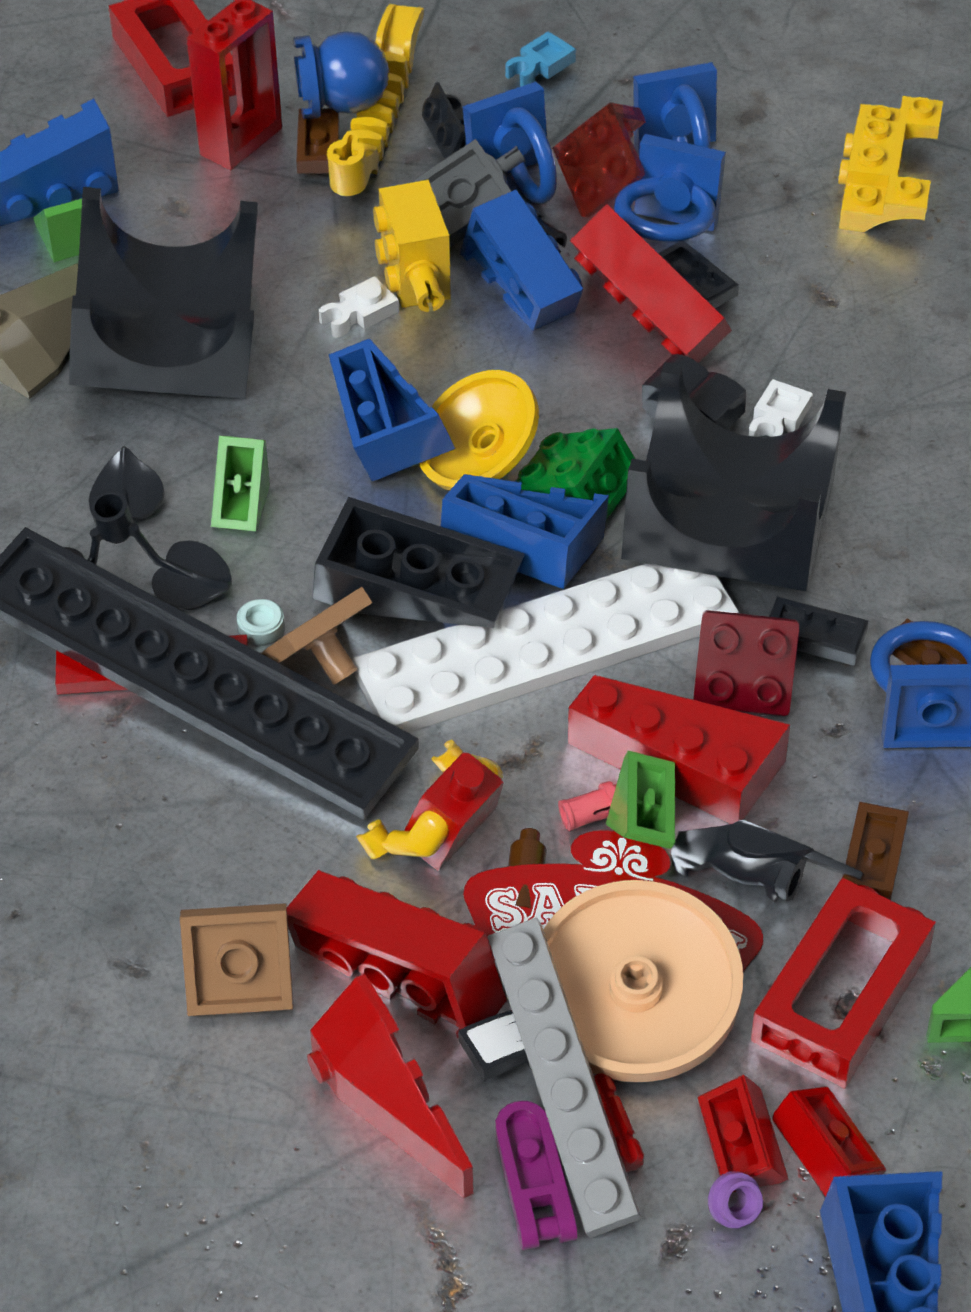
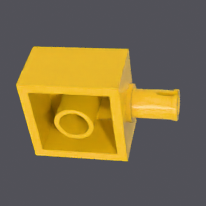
(413, 245)

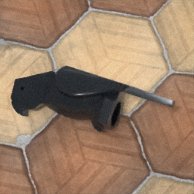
(751, 857)

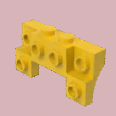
(875, 151)

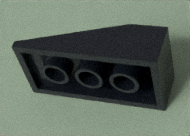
(413, 568)

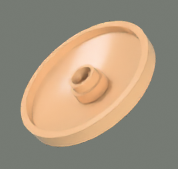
(646, 978)

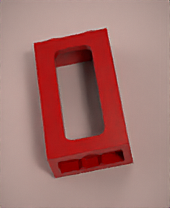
(130, 30)
(250, 35)
(840, 1051)

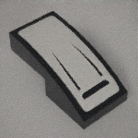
(493, 1045)

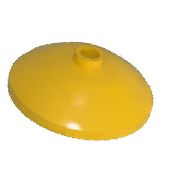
(490, 424)

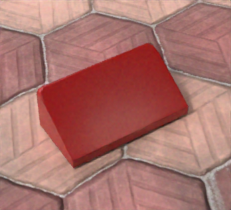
(742, 1132)
(825, 1137)

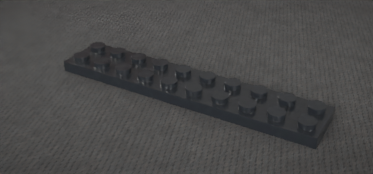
(201, 674)

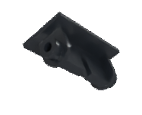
(445, 120)

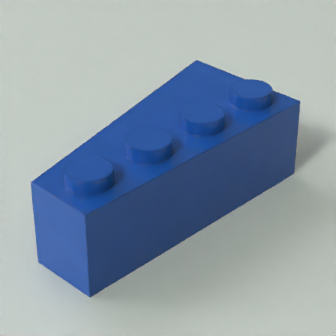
(57, 165)
(885, 1241)

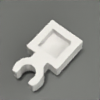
(361, 304)
(780, 409)

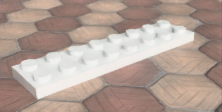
(537, 644)

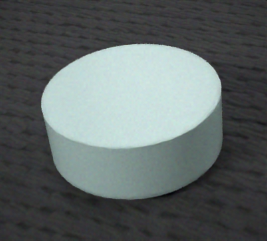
(261, 621)

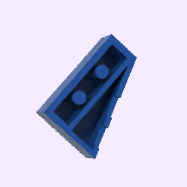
(522, 260)
(384, 413)
(550, 528)

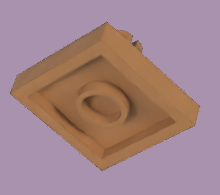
(320, 637)
(236, 959)

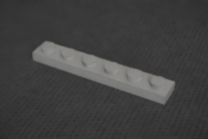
(564, 1078)

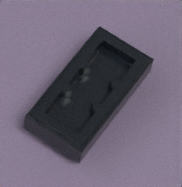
(701, 273)
(823, 630)

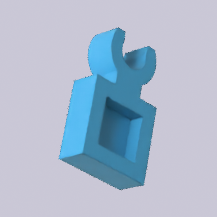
(542, 56)

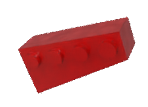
(649, 286)
(718, 753)
(399, 948)

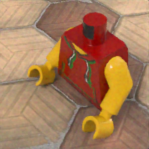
(445, 812)

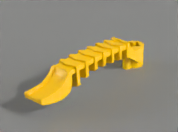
(363, 147)

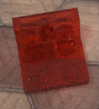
(601, 157)

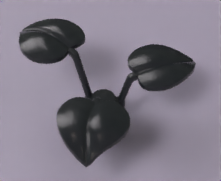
(131, 491)

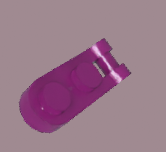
(533, 1174)

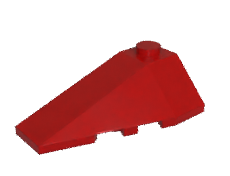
(366, 1070)

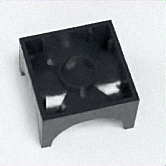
(162, 312)
(730, 498)

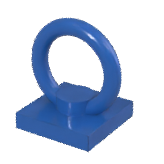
(678, 104)
(519, 121)
(678, 186)
(924, 702)

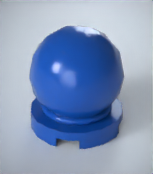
(342, 73)

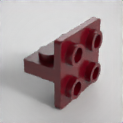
(746, 662)

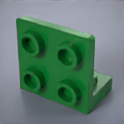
(581, 465)

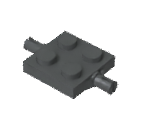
(468, 181)

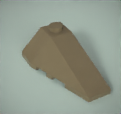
(36, 331)

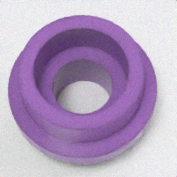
(748, 1202)

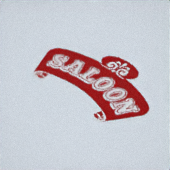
(604, 859)

